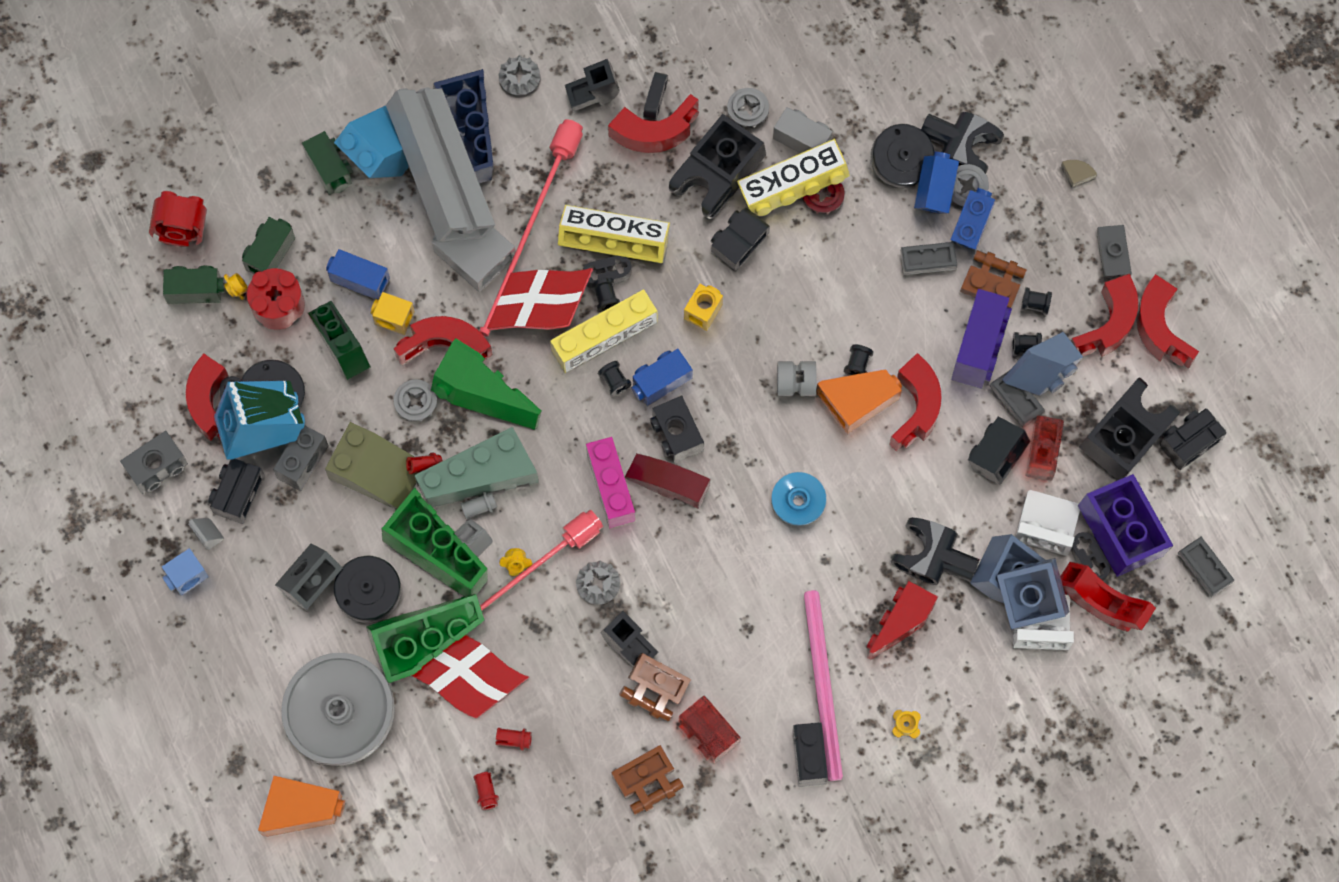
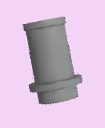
(479, 505)

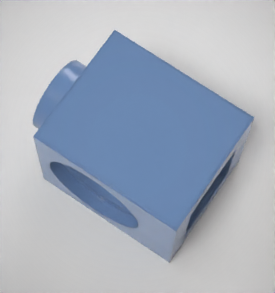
(184, 572)

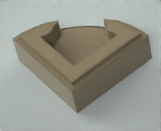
(1078, 172)

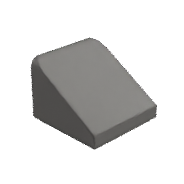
(206, 532)
(474, 536)

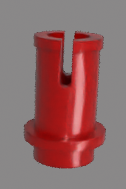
(421, 463)
(514, 738)
(485, 790)

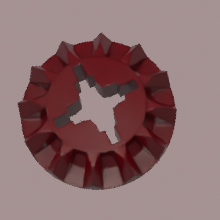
(830, 203)

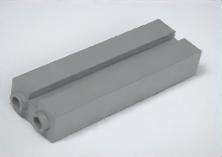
(440, 164)

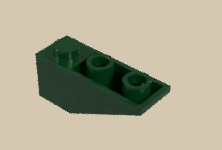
(339, 340)

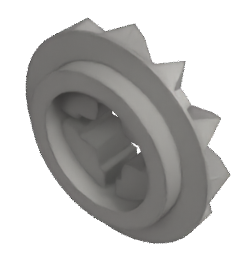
(527, 83)
(755, 99)
(965, 172)
(415, 388)
(592, 593)

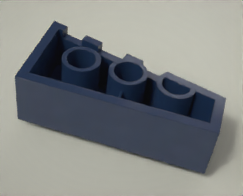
(468, 107)

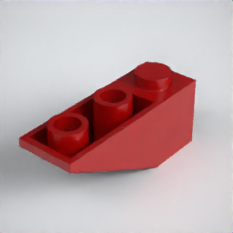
(908, 616)

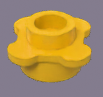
(235, 285)
(515, 561)
(912, 718)

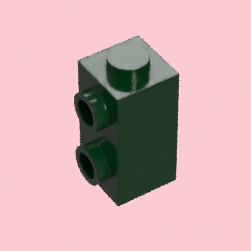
(326, 162)
(269, 246)
(193, 285)

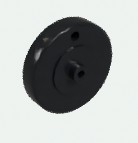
(899, 155)
(276, 371)
(367, 589)

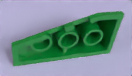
(472, 385)
(415, 638)

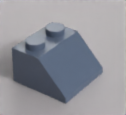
(1045, 366)
(1001, 555)
(1033, 593)

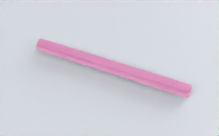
(823, 684)

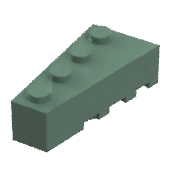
(486, 467)

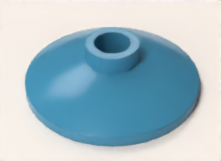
(798, 486)

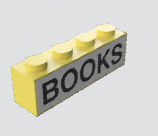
(794, 178)
(613, 233)
(604, 331)

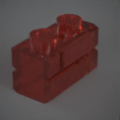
(1044, 448)
(708, 729)

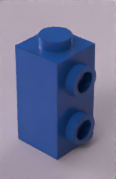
(936, 183)
(973, 218)
(357, 274)
(661, 377)

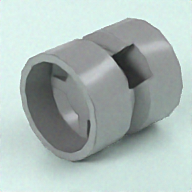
(787, 378)

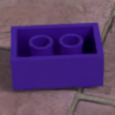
(982, 339)
(1125, 525)

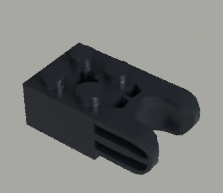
(716, 171)
(1131, 425)

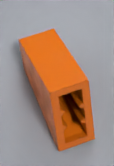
(859, 396)
(298, 807)

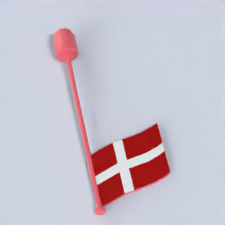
(541, 296)
(468, 671)

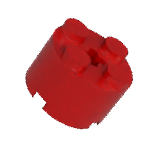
(178, 219)
(289, 298)

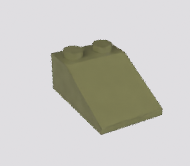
(371, 466)

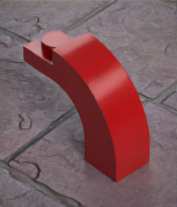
(654, 136)
(1122, 304)
(1153, 327)
(440, 332)
(925, 388)
(201, 391)
(1103, 601)

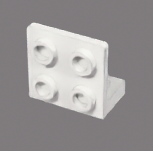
(1048, 522)
(1046, 635)

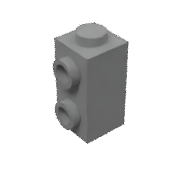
(799, 131)

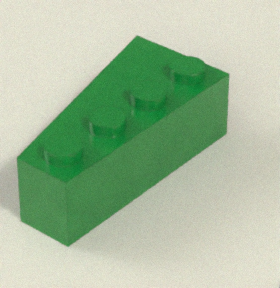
(433, 546)

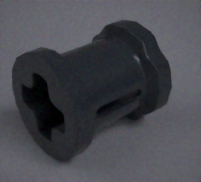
(605, 293)
(1036, 301)
(1022, 343)
(858, 360)
(614, 378)

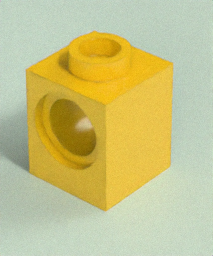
(392, 313)
(703, 317)

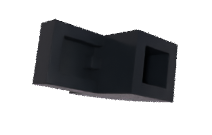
(598, 86)
(625, 638)

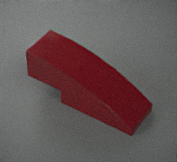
(668, 479)

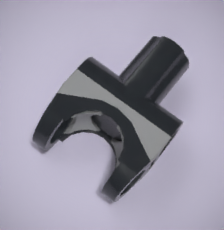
(962, 136)
(937, 554)

